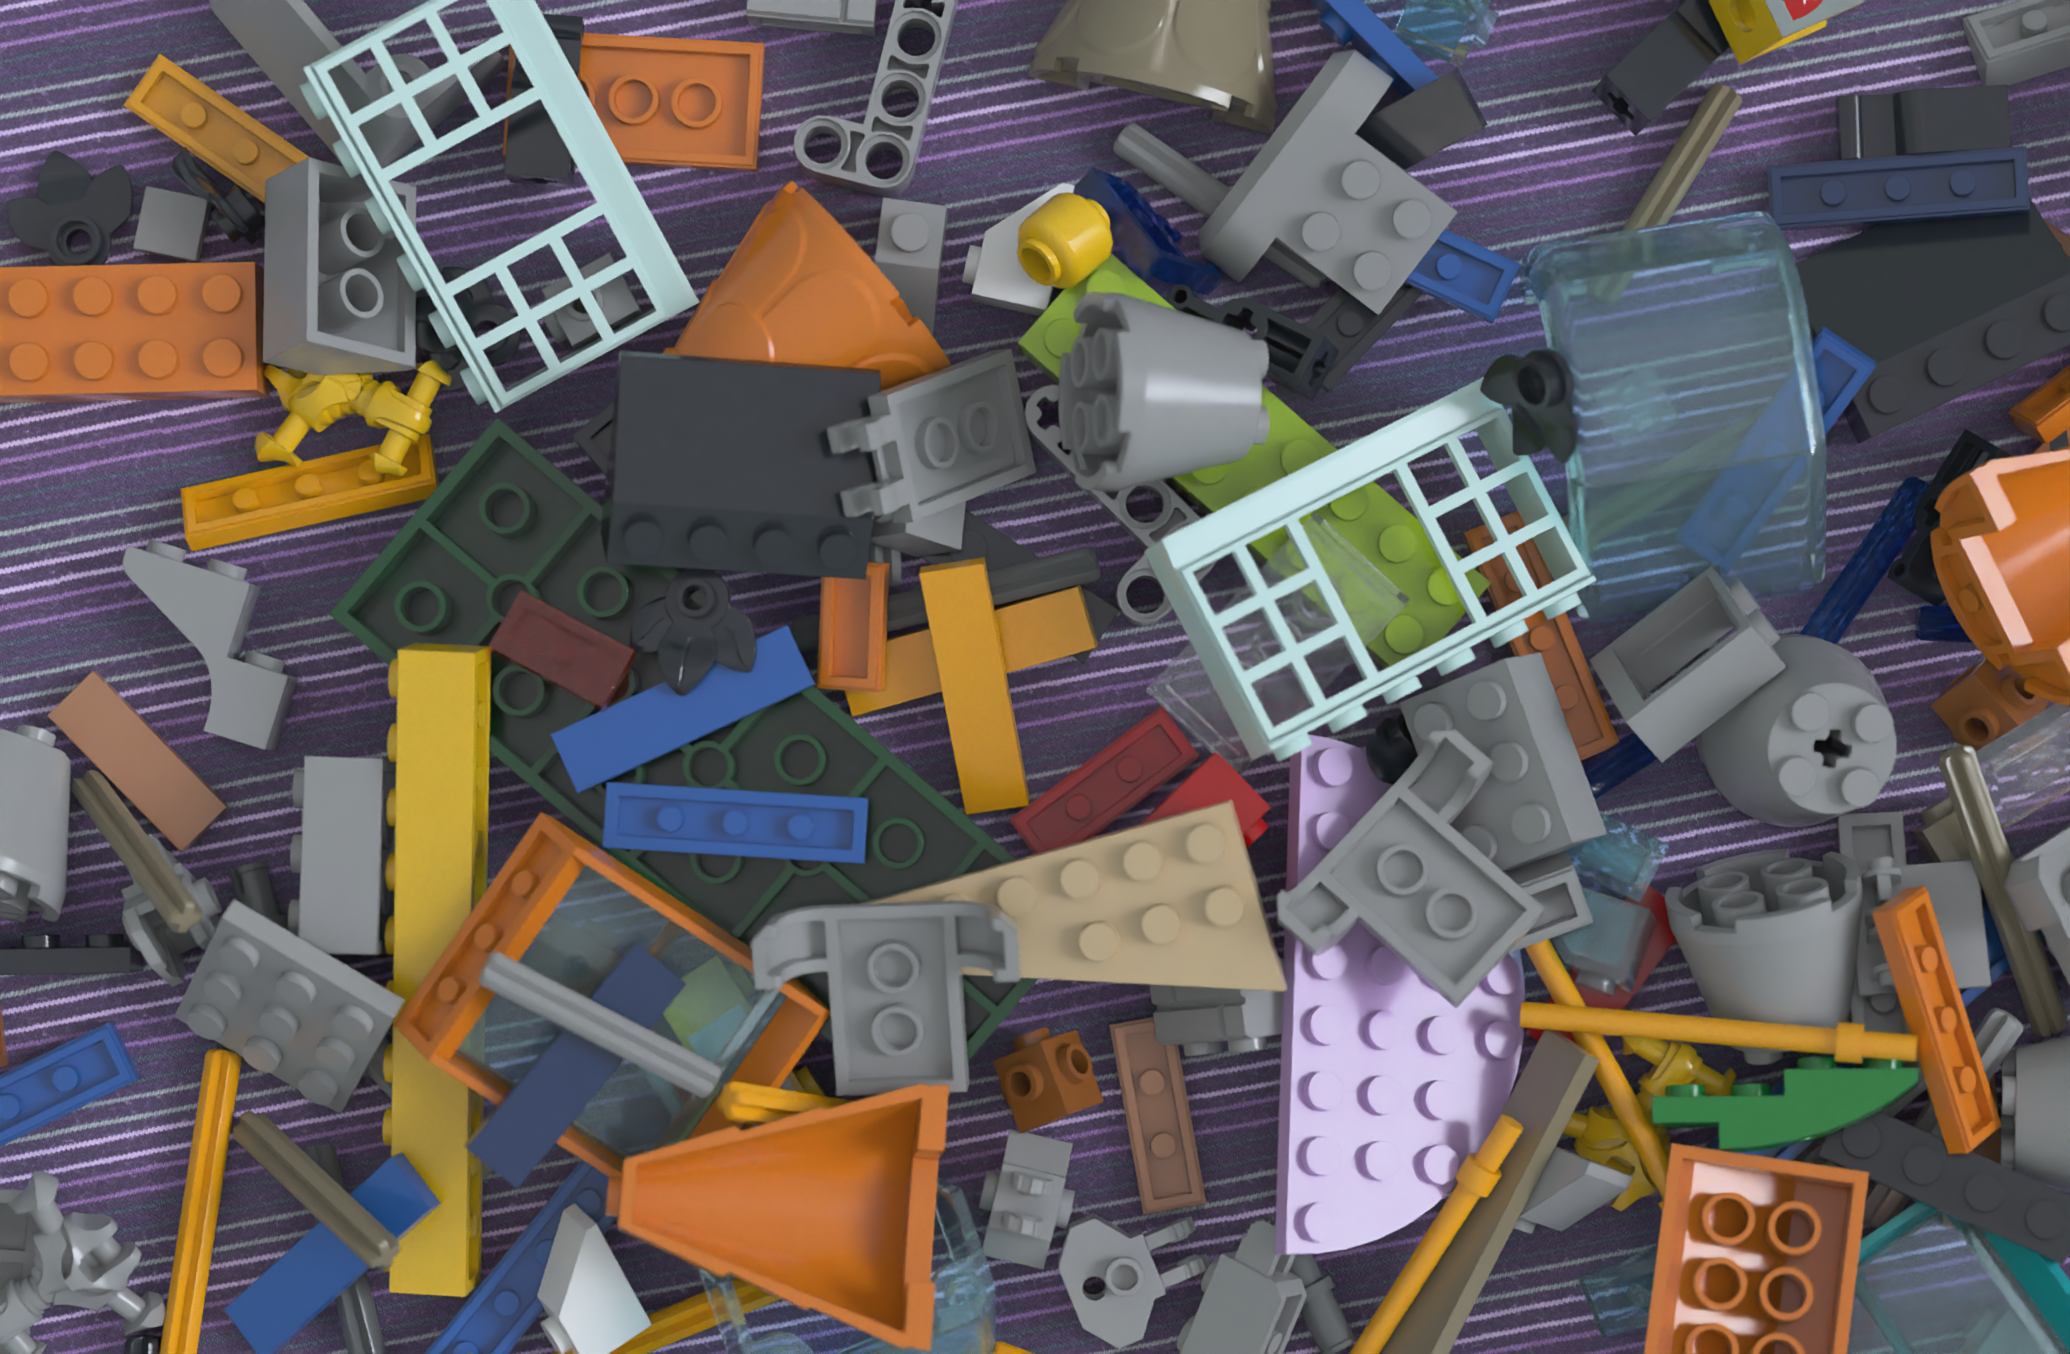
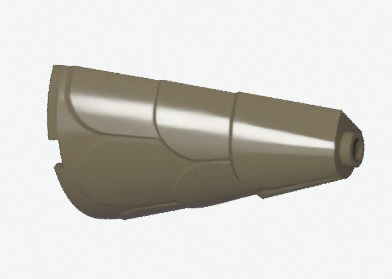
(1169, 49)

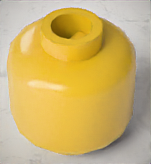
(1064, 240)

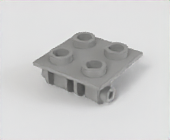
(1958, 910)

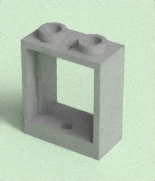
(1671, 639)

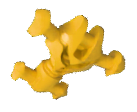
(324, 399)
(1603, 1137)

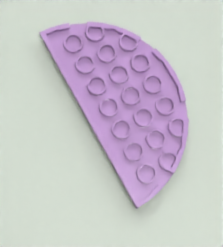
(1376, 1067)

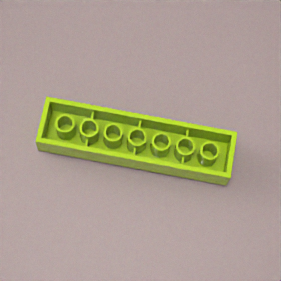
(1364, 517)

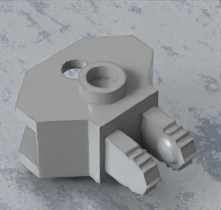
(154, 936)
(1027, 1198)
(1129, 1274)

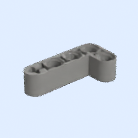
(881, 129)
(1174, 514)

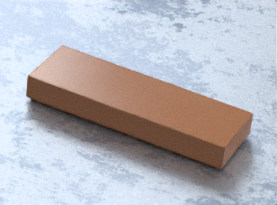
(138, 761)
(1157, 1118)

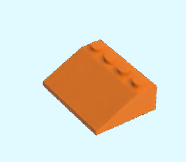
(1755, 1255)

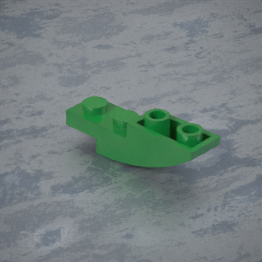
(1813, 1103)

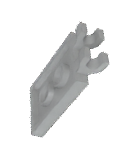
(940, 439)

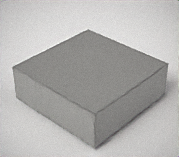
(172, 224)

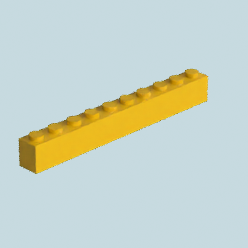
(437, 883)

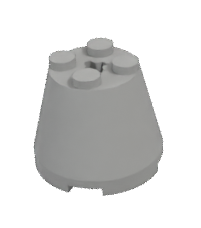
(1157, 393)
(1767, 748)
(33, 824)
(1772, 939)
(2037, 1112)

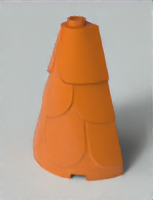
(808, 297)
(2008, 565)
(807, 1208)

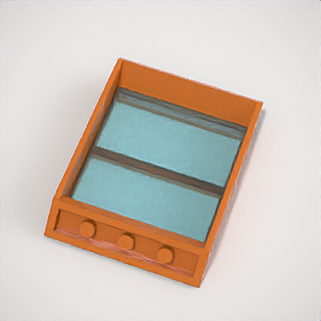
(570, 918)

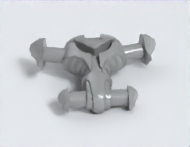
(73, 1266)

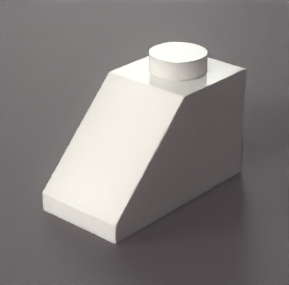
(996, 268)
(587, 1291)

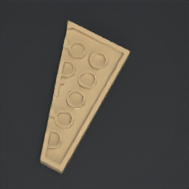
(1133, 906)

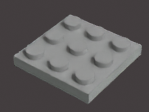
(287, 1007)

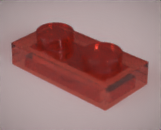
(562, 651)

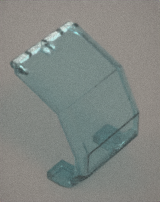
(1687, 409)

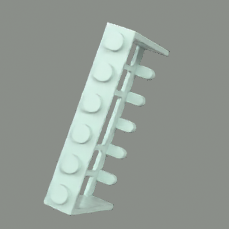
(589, 147)
(1325, 481)

